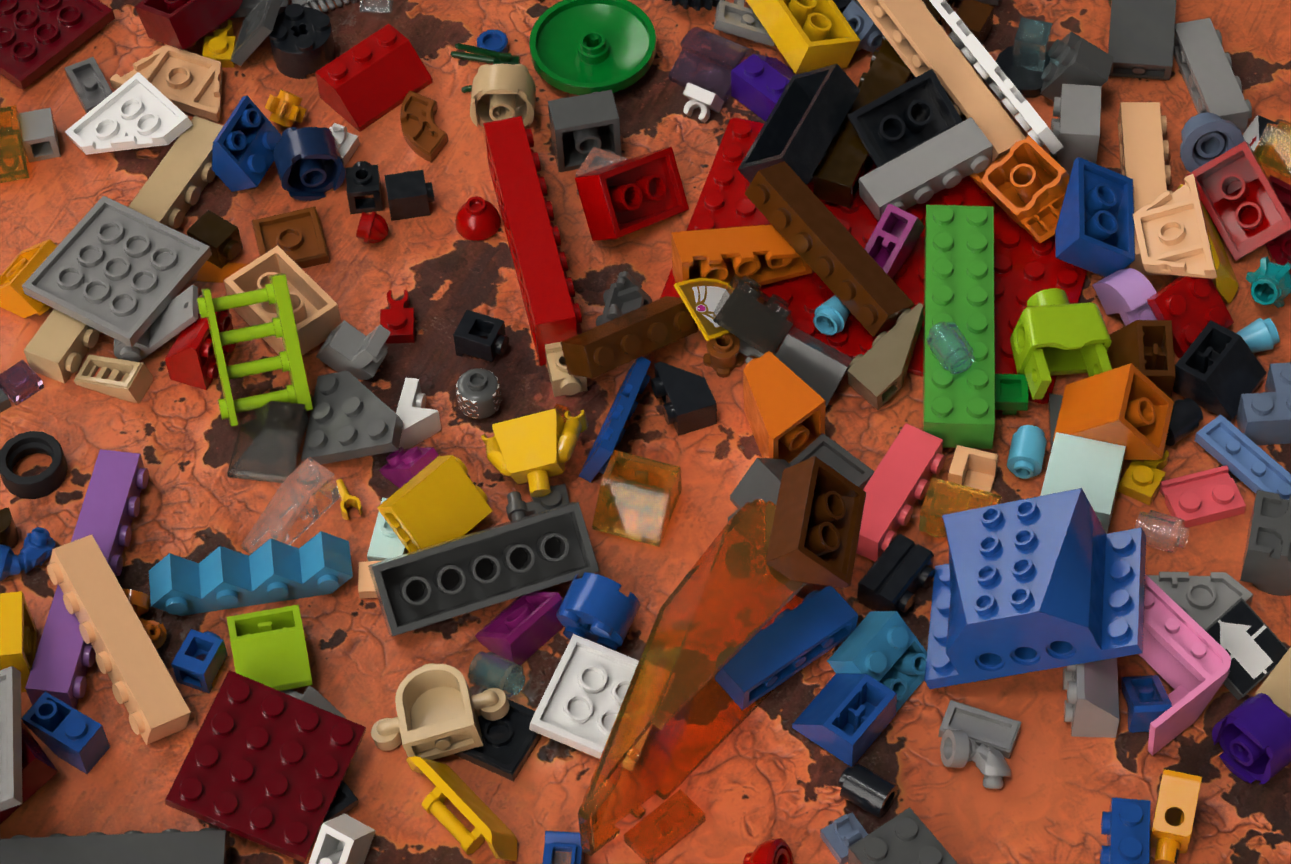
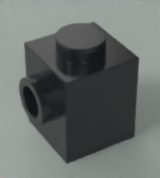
(408, 195)

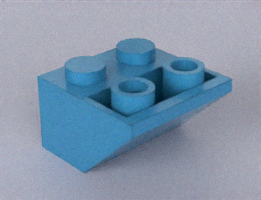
(886, 651)

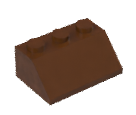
(816, 525)

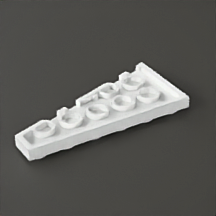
(1001, 84)

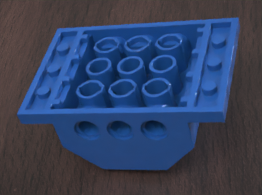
(1033, 591)

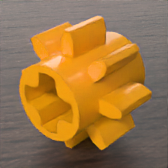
(285, 108)

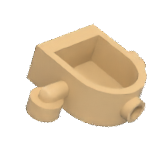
(438, 714)

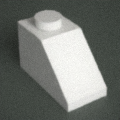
(342, 842)

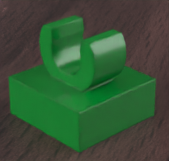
(1011, 393)

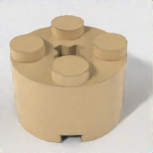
(502, 93)

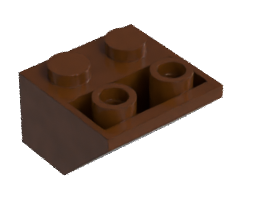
(1149, 348)

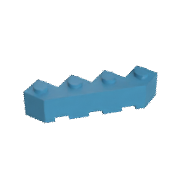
(239, 580)

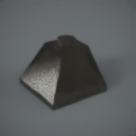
(270, 442)

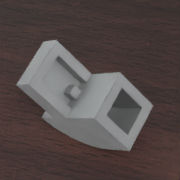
(353, 351)

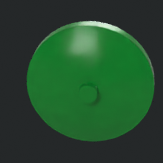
(592, 45)

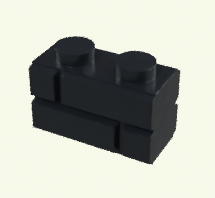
(896, 576)

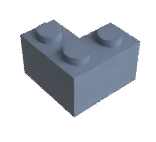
(1267, 415)

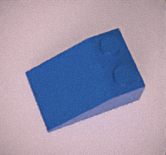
(1096, 220)

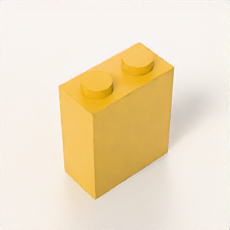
(435, 505)

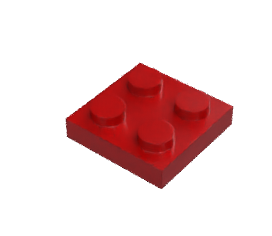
(1190, 307)

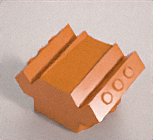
(1027, 187)

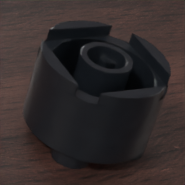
(301, 41)

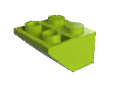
(271, 647)

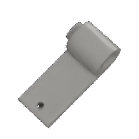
(175, 318)

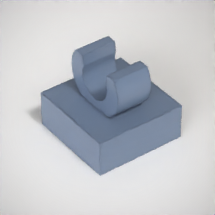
(841, 835)

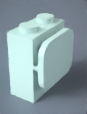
(1086, 465)

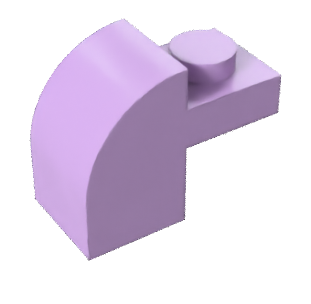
(1126, 294)

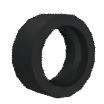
(40, 484)

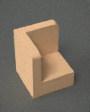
(973, 468)

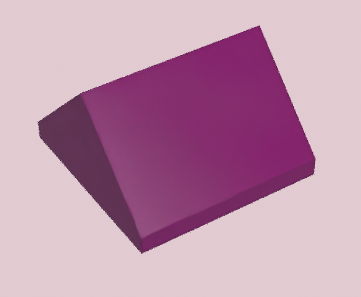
(523, 626)

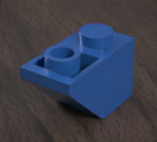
(67, 732)

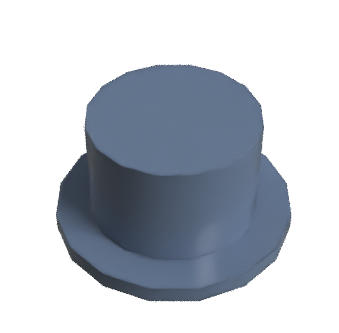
(1206, 138)

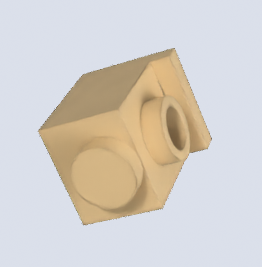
(561, 381)

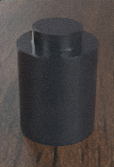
(867, 790)

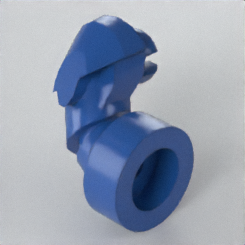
(35, 552)

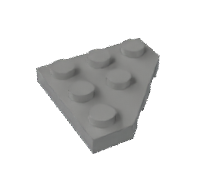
(1202, 596)

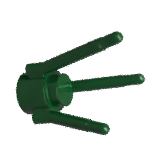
(483, 55)

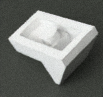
(417, 420)

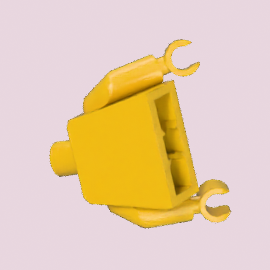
(534, 447)

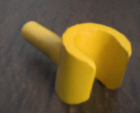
(347, 500)

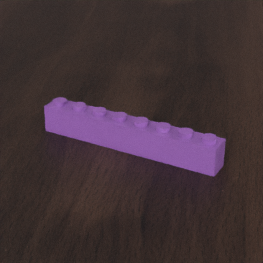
(107, 515)

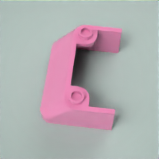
(1184, 658)

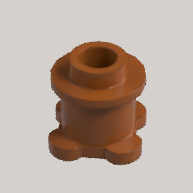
(723, 354)

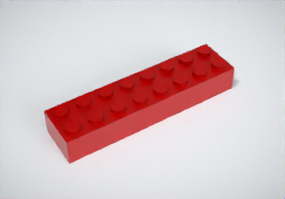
(531, 235)

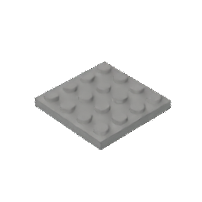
(117, 270)

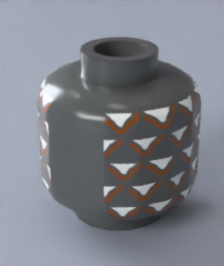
(478, 393)

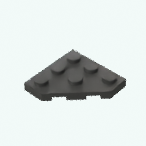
(348, 421)

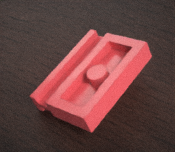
(1203, 496)

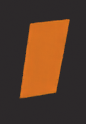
(212, 273)

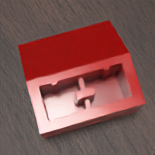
(193, 355)

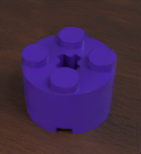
(1255, 739)

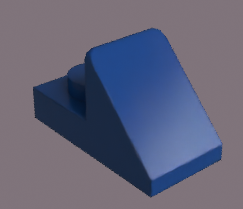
(1145, 701)

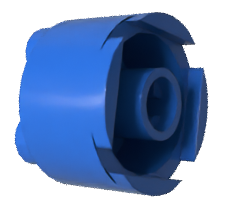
(597, 610)

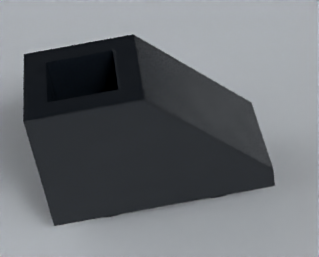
(685, 398)

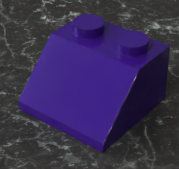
(760, 83)

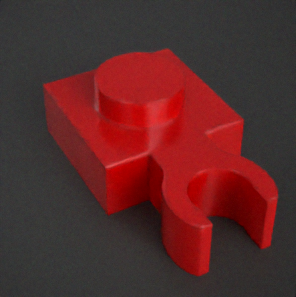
(398, 320)

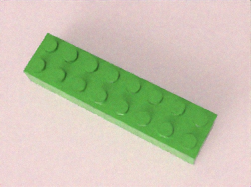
(961, 292)

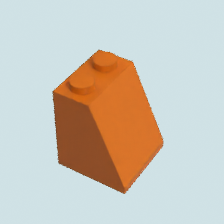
(781, 408)
(1119, 410)

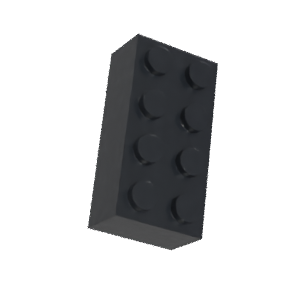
(803, 123)

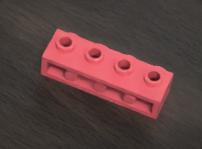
(896, 486)

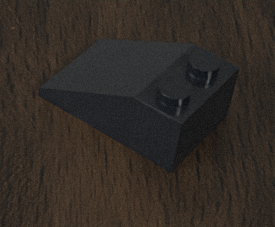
(904, 118)

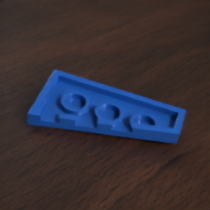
(620, 411)

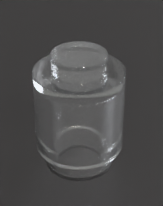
(1163, 531)

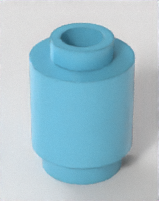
(1027, 452)

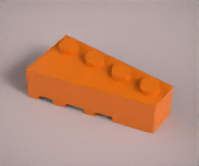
(736, 250)

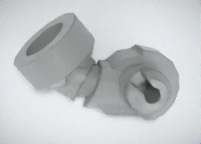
(958, 749)

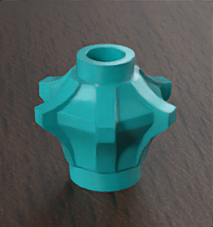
(1270, 283)

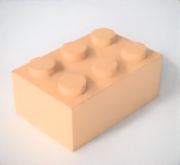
(312, 307)

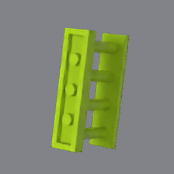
(281, 326)

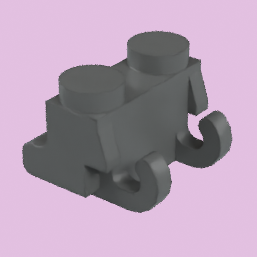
(622, 298)

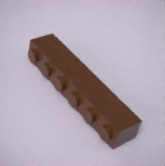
(828, 248)

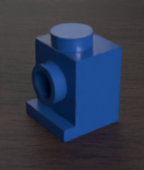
(199, 660)

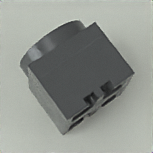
(1269, 545)

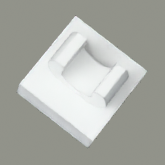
(701, 98)
(346, 141)

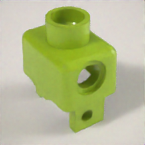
(1058, 340)

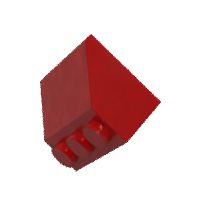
(372, 77)

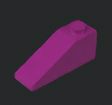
(894, 239)

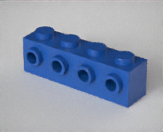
(788, 646)
(1126, 831)

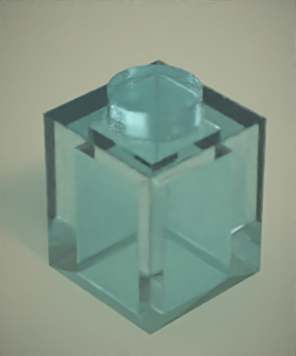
(1032, 44)

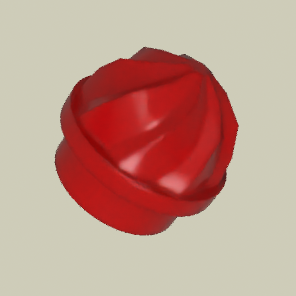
(372, 228)

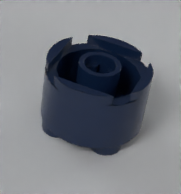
(308, 162)

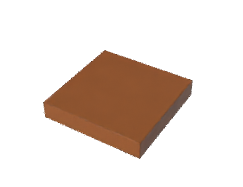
(296, 234)

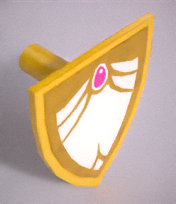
(701, 300)

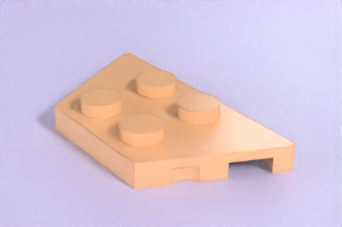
(184, 78)
(1175, 234)

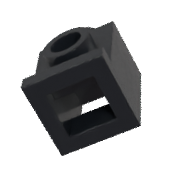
(363, 180)
(480, 336)

